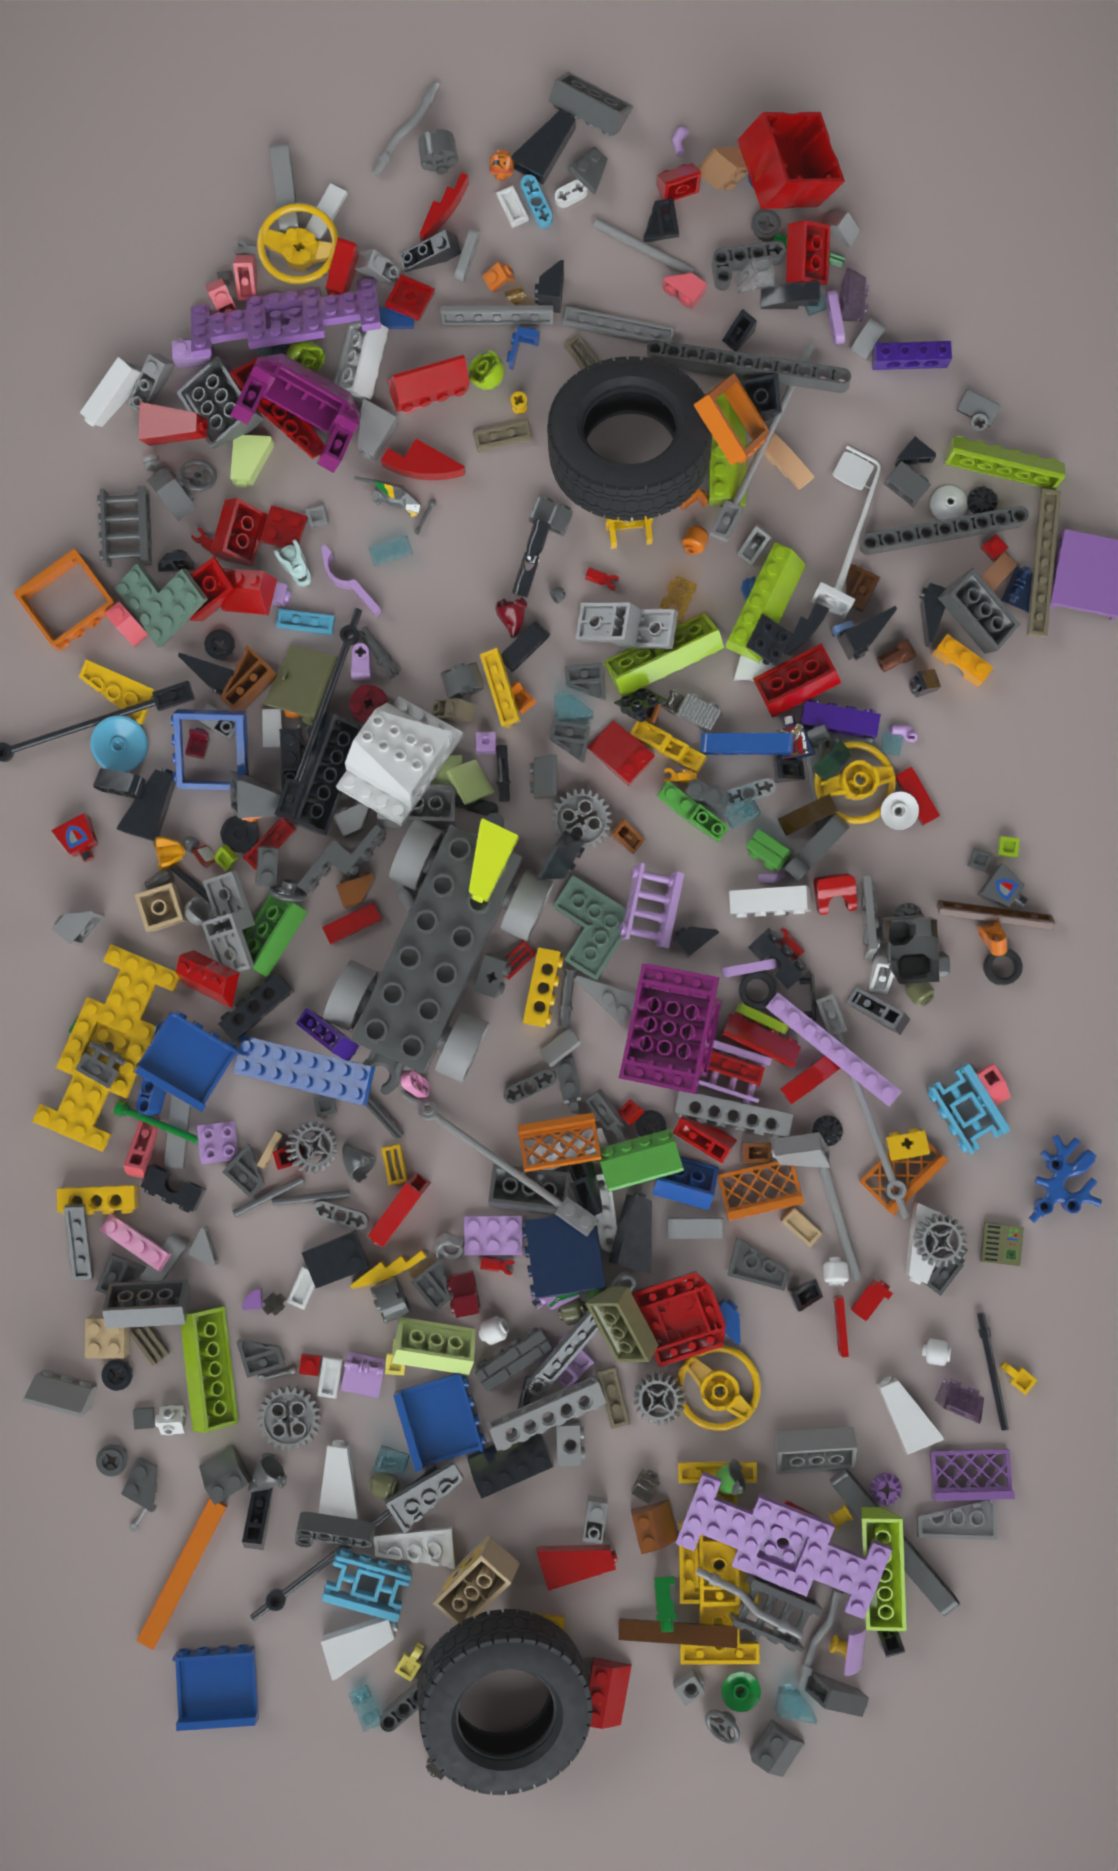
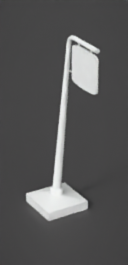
(853, 472)

